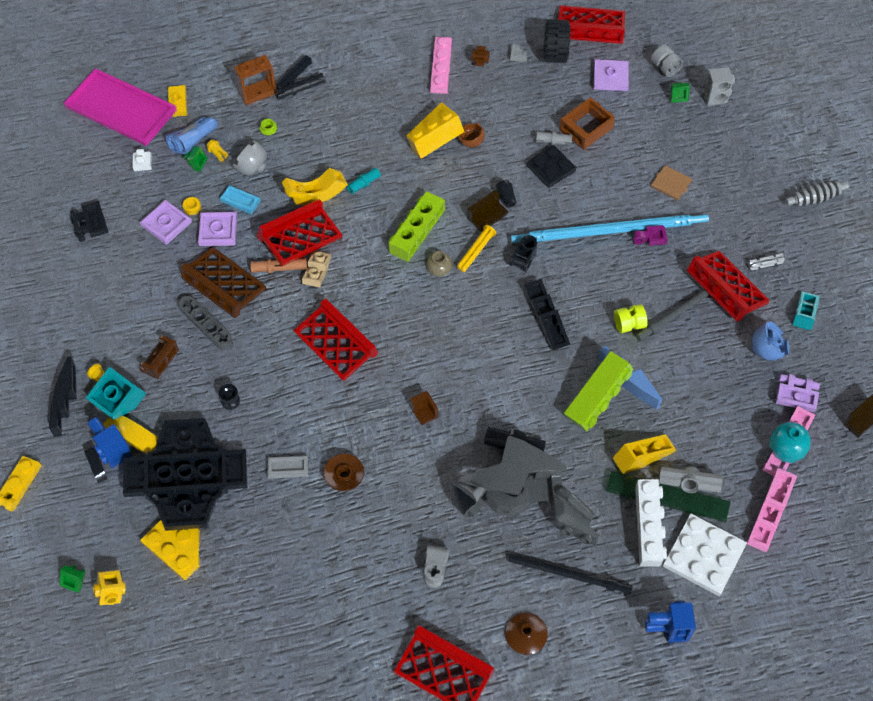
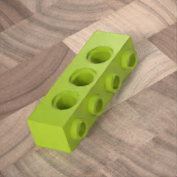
(406, 248)

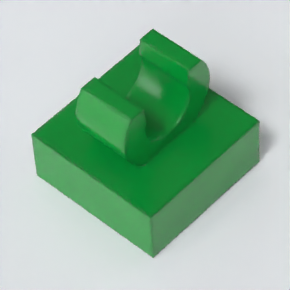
(679, 92)
(196, 158)
(71, 578)

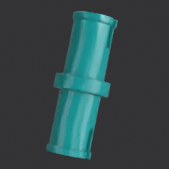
(363, 181)

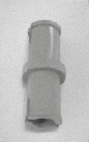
(554, 138)

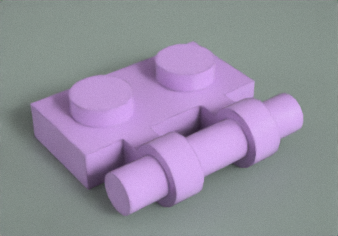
(795, 396)

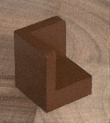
(424, 408)

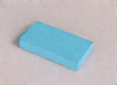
(240, 199)

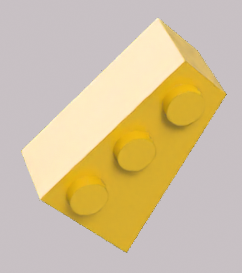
(434, 131)

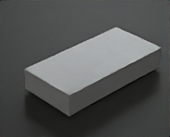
(288, 467)

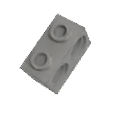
(718, 86)

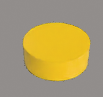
(191, 206)

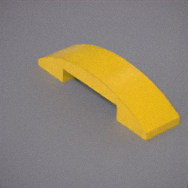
(134, 433)

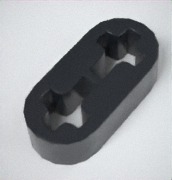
(95, 465)

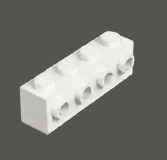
(649, 522)

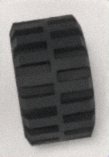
(556, 41)

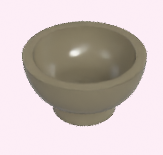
(439, 263)

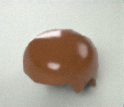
(472, 135)

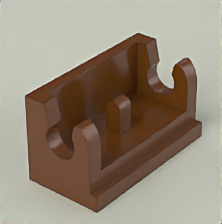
(159, 357)

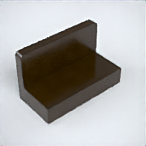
(487, 211)
(861, 418)

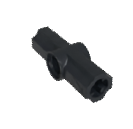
(498, 438)

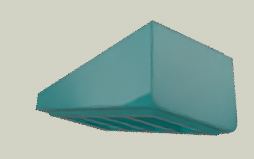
(806, 311)

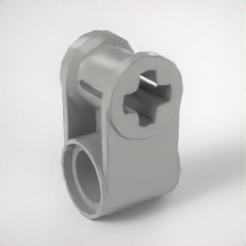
(435, 564)

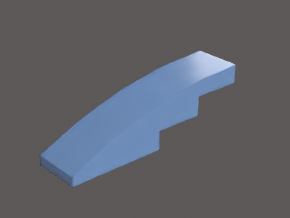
(637, 384)

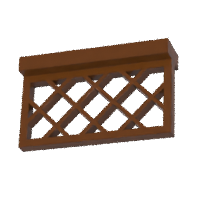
(210, 289)

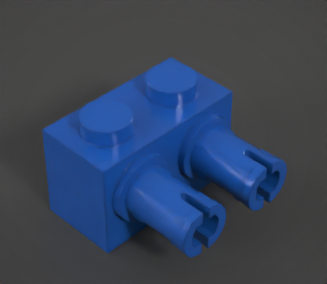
(109, 443)
(676, 622)

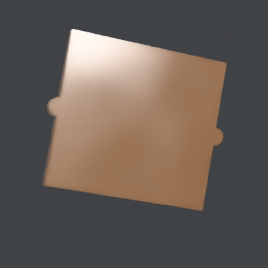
(671, 182)

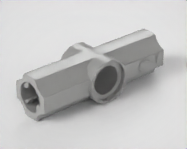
(691, 479)

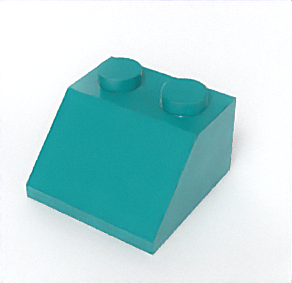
(115, 394)

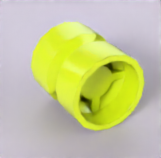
(631, 318)

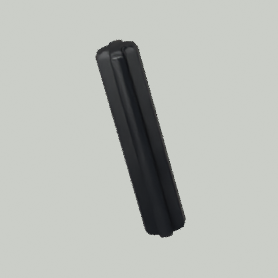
(294, 72)

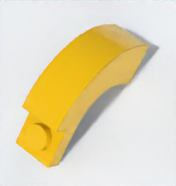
(322, 188)

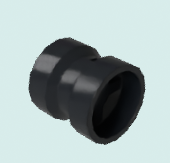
(229, 392)

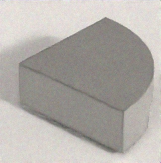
(517, 54)

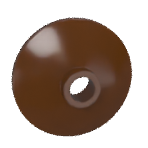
(344, 464)
(526, 643)

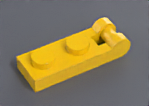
(19, 482)

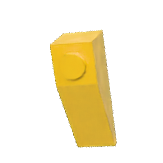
(642, 453)

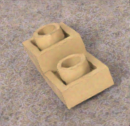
(316, 269)

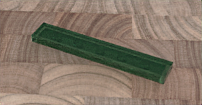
(673, 498)

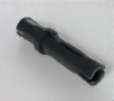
(294, 88)

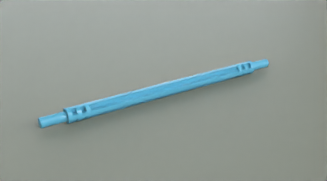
(612, 228)

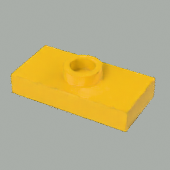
(178, 97)

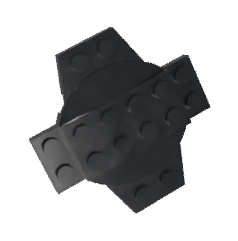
(185, 474)

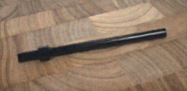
(610, 584)

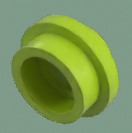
(268, 127)

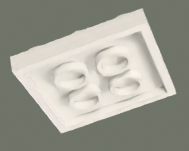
(705, 554)

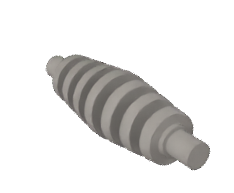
(817, 193)

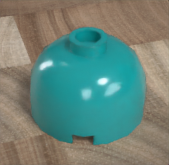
(790, 442)

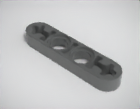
(203, 324)

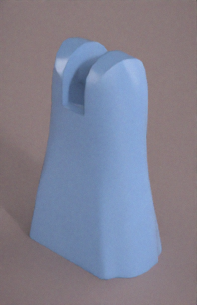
(185, 139)

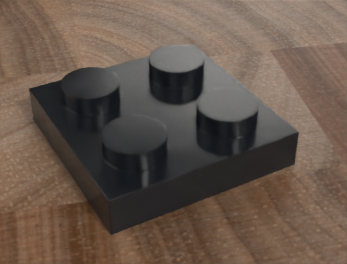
(551, 166)

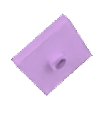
(611, 75)
(165, 222)
(217, 229)

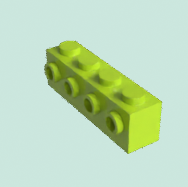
(599, 391)

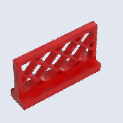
(597, 30)
(289, 222)
(723, 291)
(350, 332)
(450, 651)

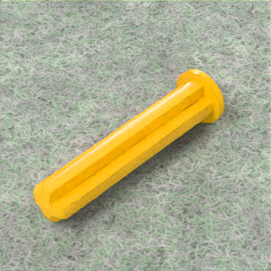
(476, 248)

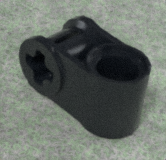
(523, 256)

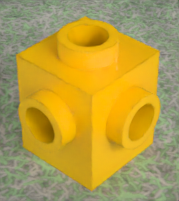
(109, 587)

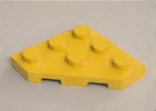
(175, 548)

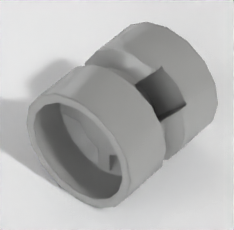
(666, 60)

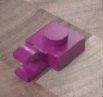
(653, 234)

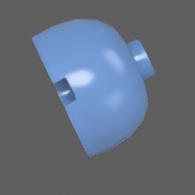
(769, 343)

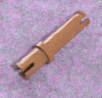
(274, 265)

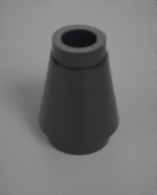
(506, 193)

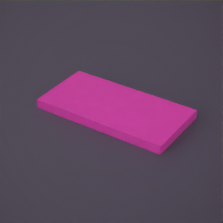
(120, 107)

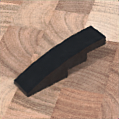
(546, 315)
(63, 392)

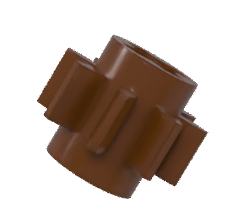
(480, 55)

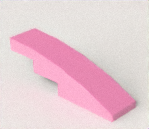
(772, 510)

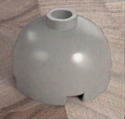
(251, 159)

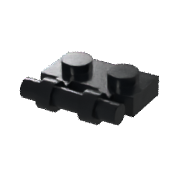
(94, 218)

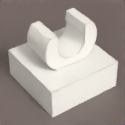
(142, 160)

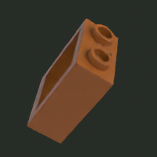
(265, 87)
(579, 136)

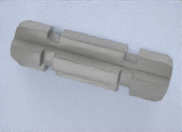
(766, 261)

